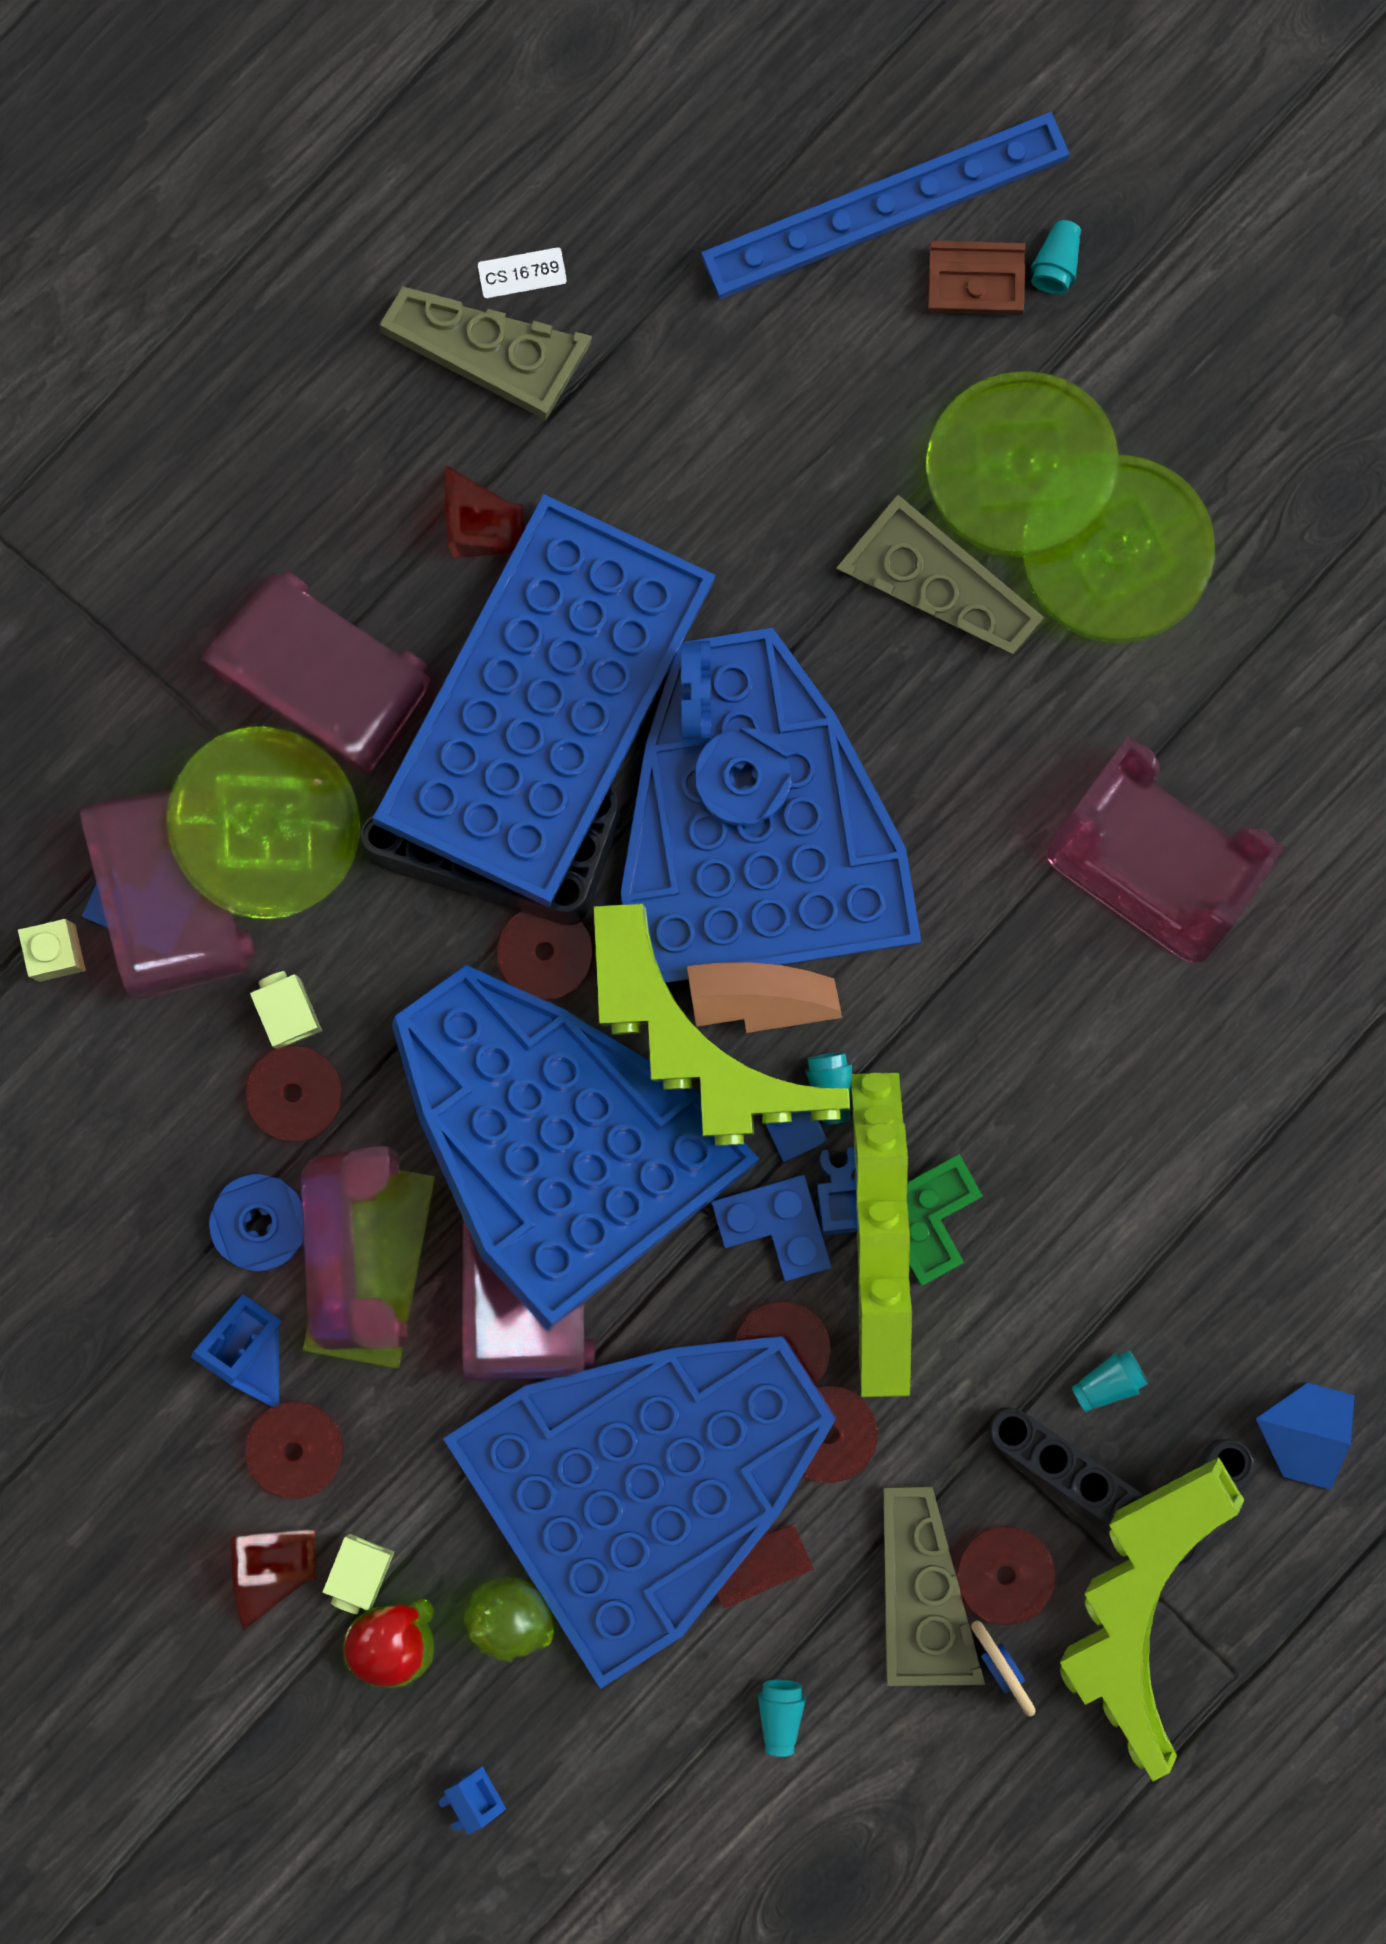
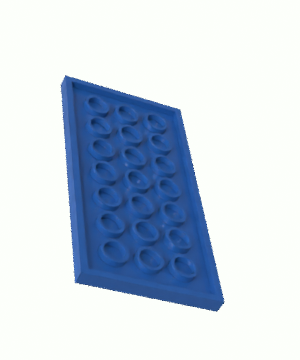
(544, 700)

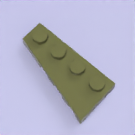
(499, 353)
(933, 573)
(924, 1609)

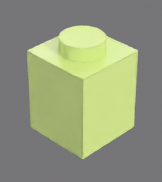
(51, 950)
(285, 1009)
(357, 1574)

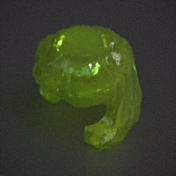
(508, 1619)

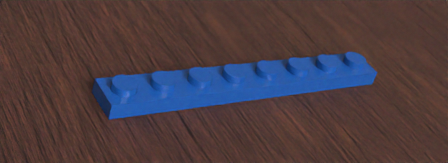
(885, 205)

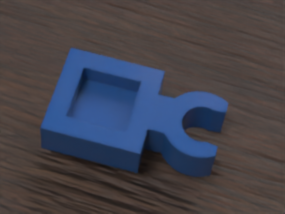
(838, 1197)

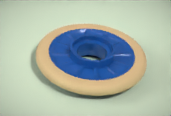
(1003, 1668)

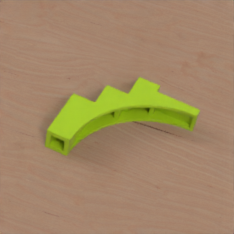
(731, 1093)
(882, 1235)
(1115, 1660)

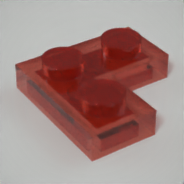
(770, 1563)

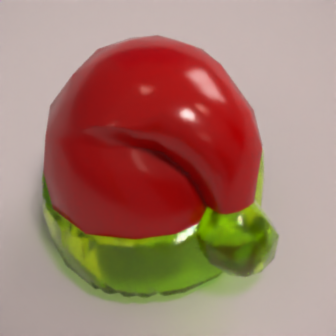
(390, 1644)

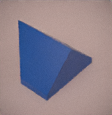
(245, 1350)
(1310, 1433)

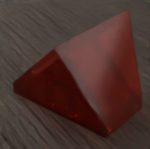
(479, 519)
(269, 1568)

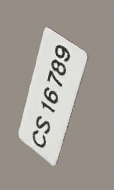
(522, 272)

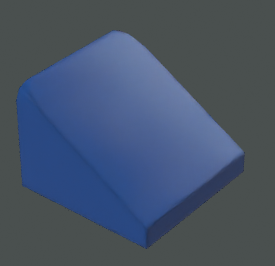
(796, 1136)

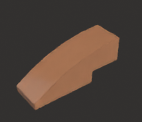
(761, 995)

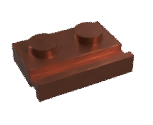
(976, 278)

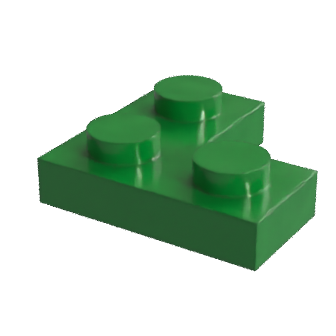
(928, 1201)

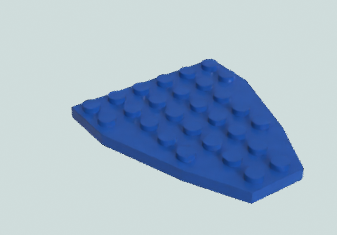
(797, 887)
(554, 1139)
(644, 1484)

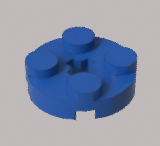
(695, 690)
(770, 771)
(234, 1210)

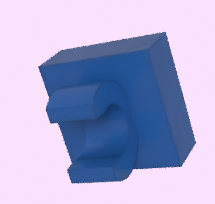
(473, 1801)

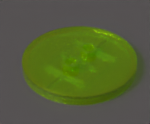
(1022, 464)
(1136, 565)
(263, 822)

